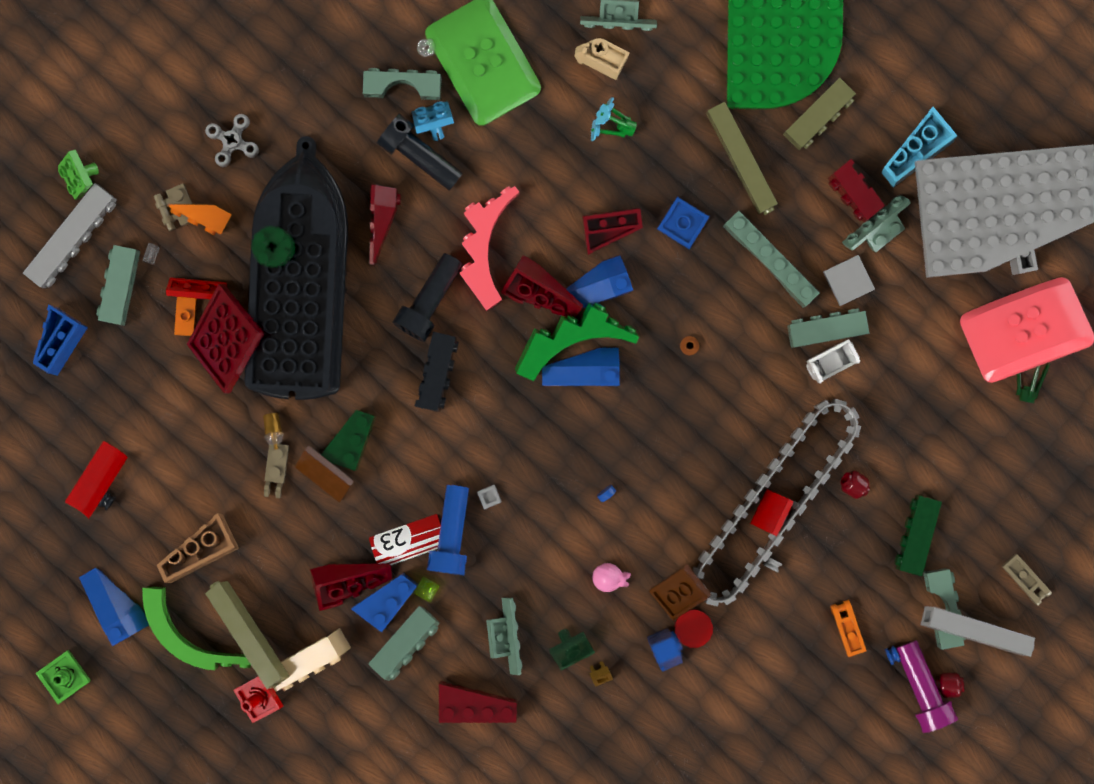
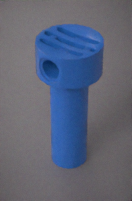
(448, 557)

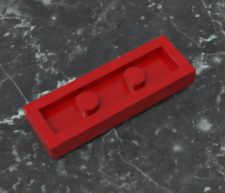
(191, 288)

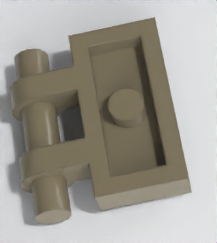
(175, 195)

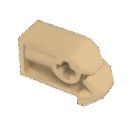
(607, 61)

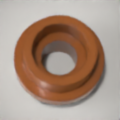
(685, 350)

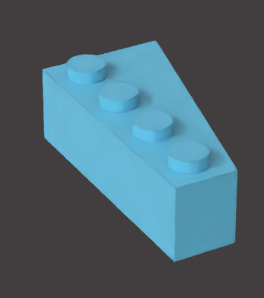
(924, 143)

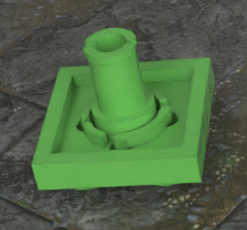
(76, 174)
(57, 681)

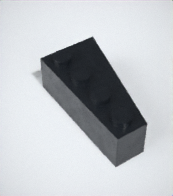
(436, 372)

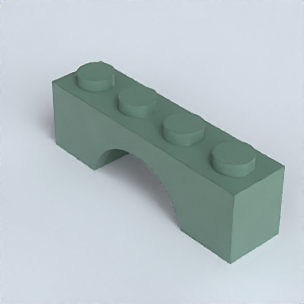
(377, 82)
(941, 583)

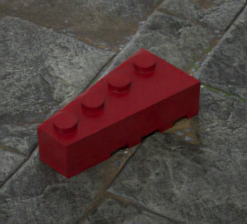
(474, 706)

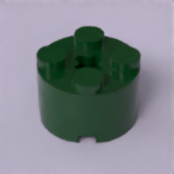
(263, 241)

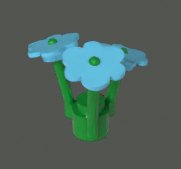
(625, 125)

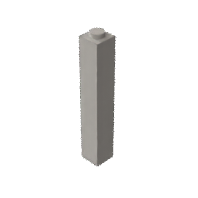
(977, 631)

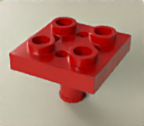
(255, 699)

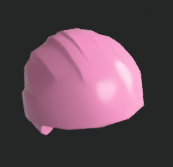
(609, 577)

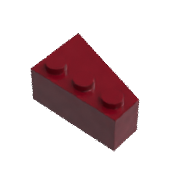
(855, 192)
(607, 227)

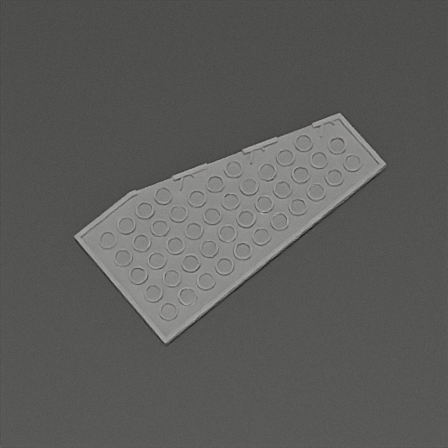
(1001, 205)

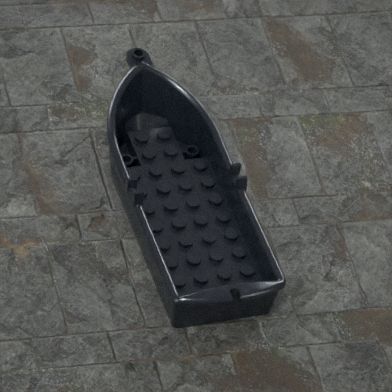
(303, 300)

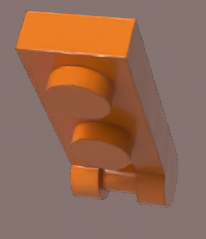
(848, 629)

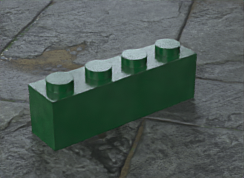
(918, 535)

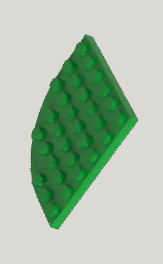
(780, 50)

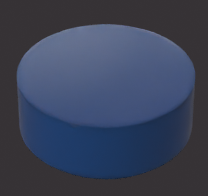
(606, 493)

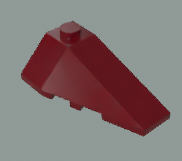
(384, 207)

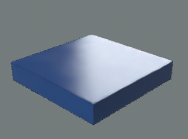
(683, 223)

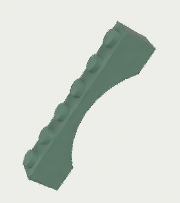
(790, 278)

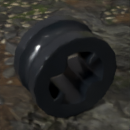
(107, 501)

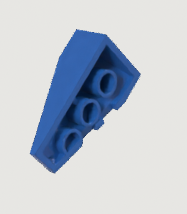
(602, 283)
(590, 368)
(114, 609)

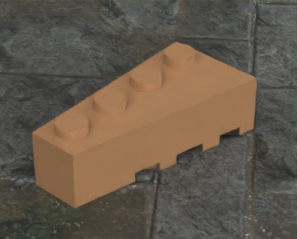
(204, 547)

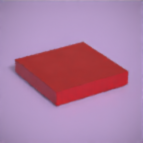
(771, 512)

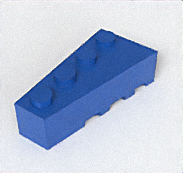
(666, 649)

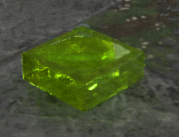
(426, 589)

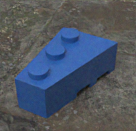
(58, 340)
(385, 603)

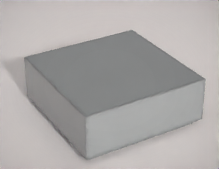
(489, 496)

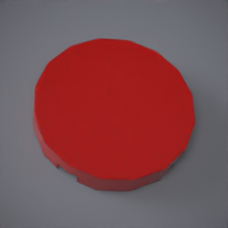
(693, 628)

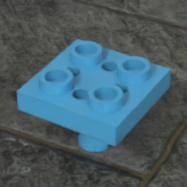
(433, 119)

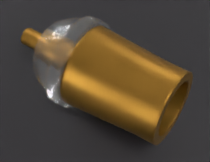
(273, 429)

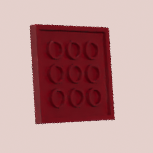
(224, 338)

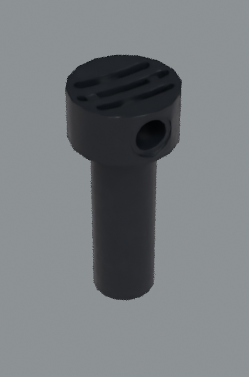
(399, 137)
(416, 319)

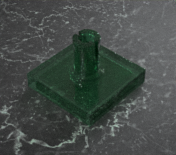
(571, 649)

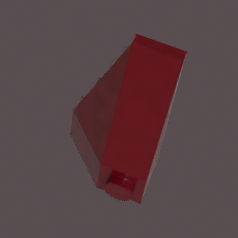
(536, 286)
(340, 581)

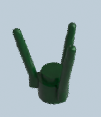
(1030, 393)

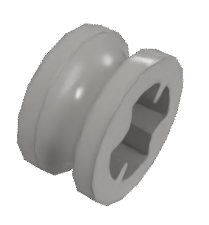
(772, 564)

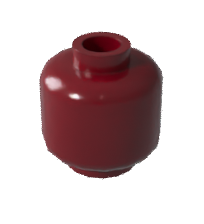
(855, 484)
(950, 685)

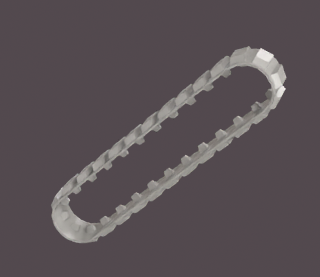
(798, 507)

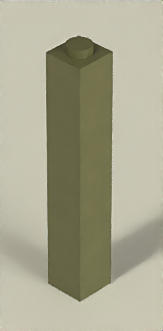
(742, 159)
(247, 634)

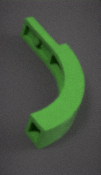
(163, 628)

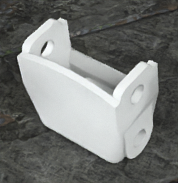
(832, 361)

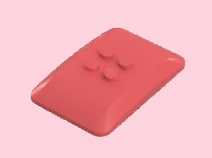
(1027, 329)

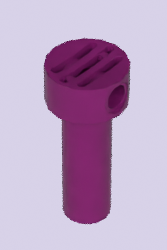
(934, 712)

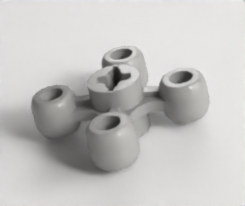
(229, 147)

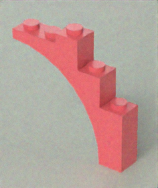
(477, 245)

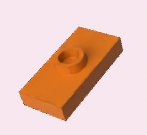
(185, 316)

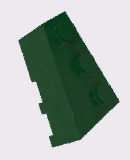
(350, 441)

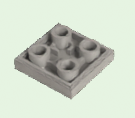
(849, 280)

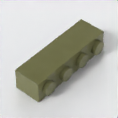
(822, 111)

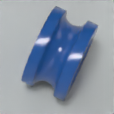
(892, 655)

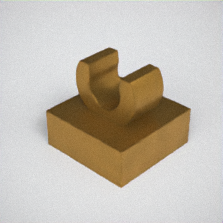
(600, 676)

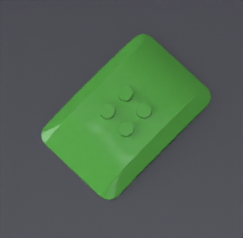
(483, 61)

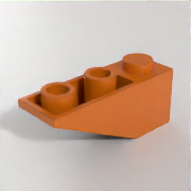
(205, 214)

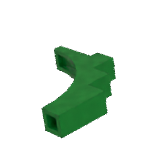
(593, 324)

